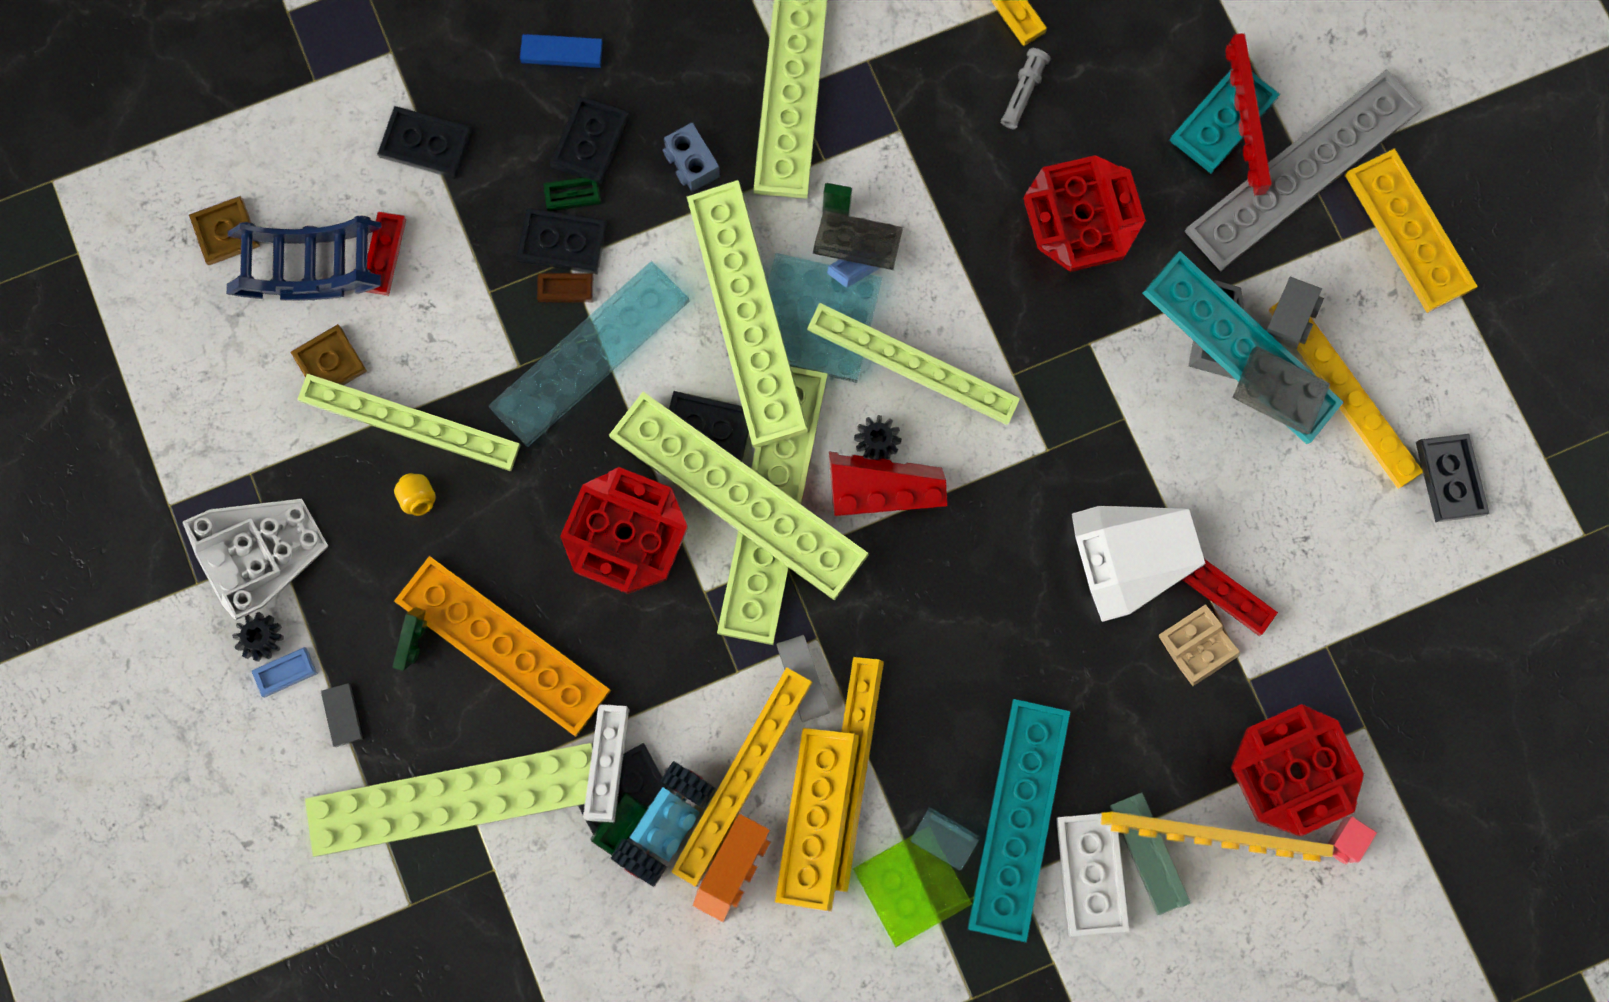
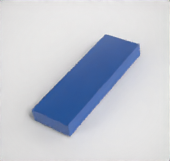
(561, 50)

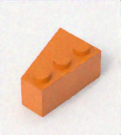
(732, 867)

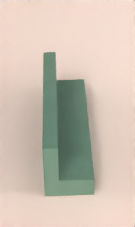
(1152, 860)

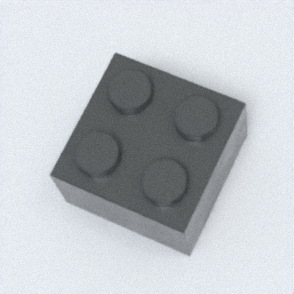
(1293, 312)

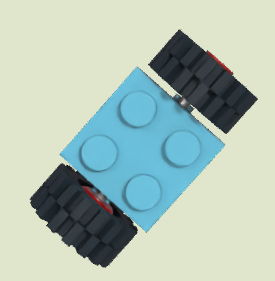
(664, 824)

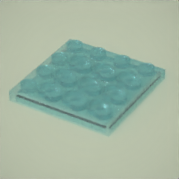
(796, 292)

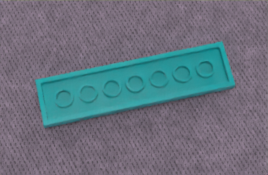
(1221, 326)
(1019, 821)

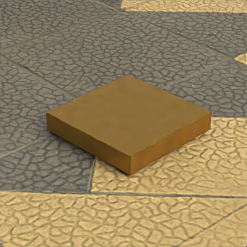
(212, 229)
(329, 357)

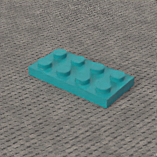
(1214, 125)

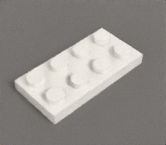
(1092, 876)

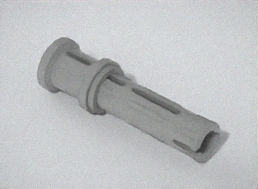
(1029, 77)

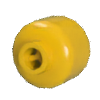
(415, 494)

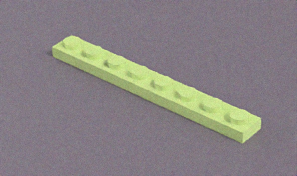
(913, 364)
(408, 422)

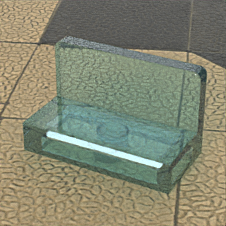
(945, 838)

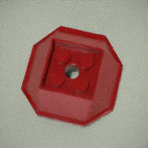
(1091, 187)
(619, 502)
(1327, 764)

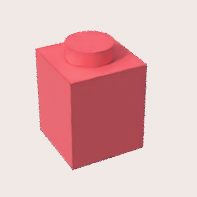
(1351, 840)

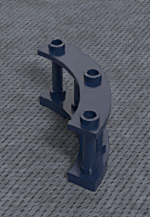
(309, 287)

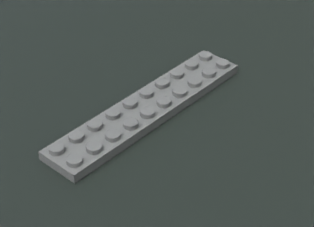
(1304, 169)

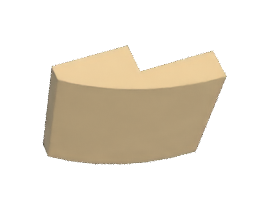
(1199, 645)

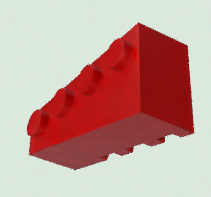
(883, 486)

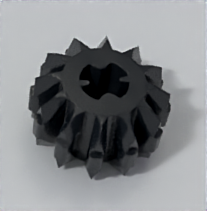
(872, 430)
(250, 645)

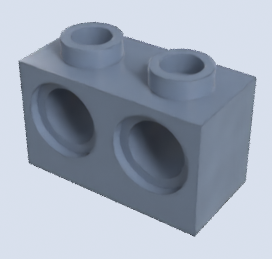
(696, 155)

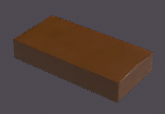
(565, 287)

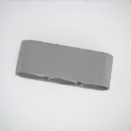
(797, 657)

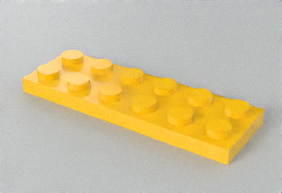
(1411, 230)
(817, 819)

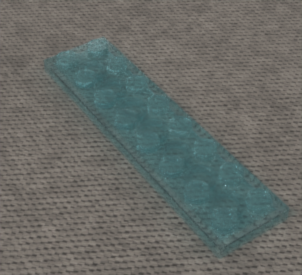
(589, 353)

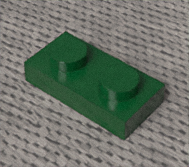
(407, 649)

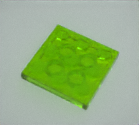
(910, 890)

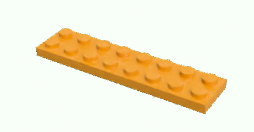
(503, 646)

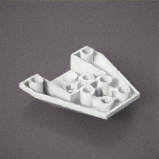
(254, 550)
(1134, 554)

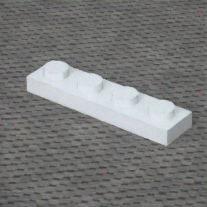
(606, 763)

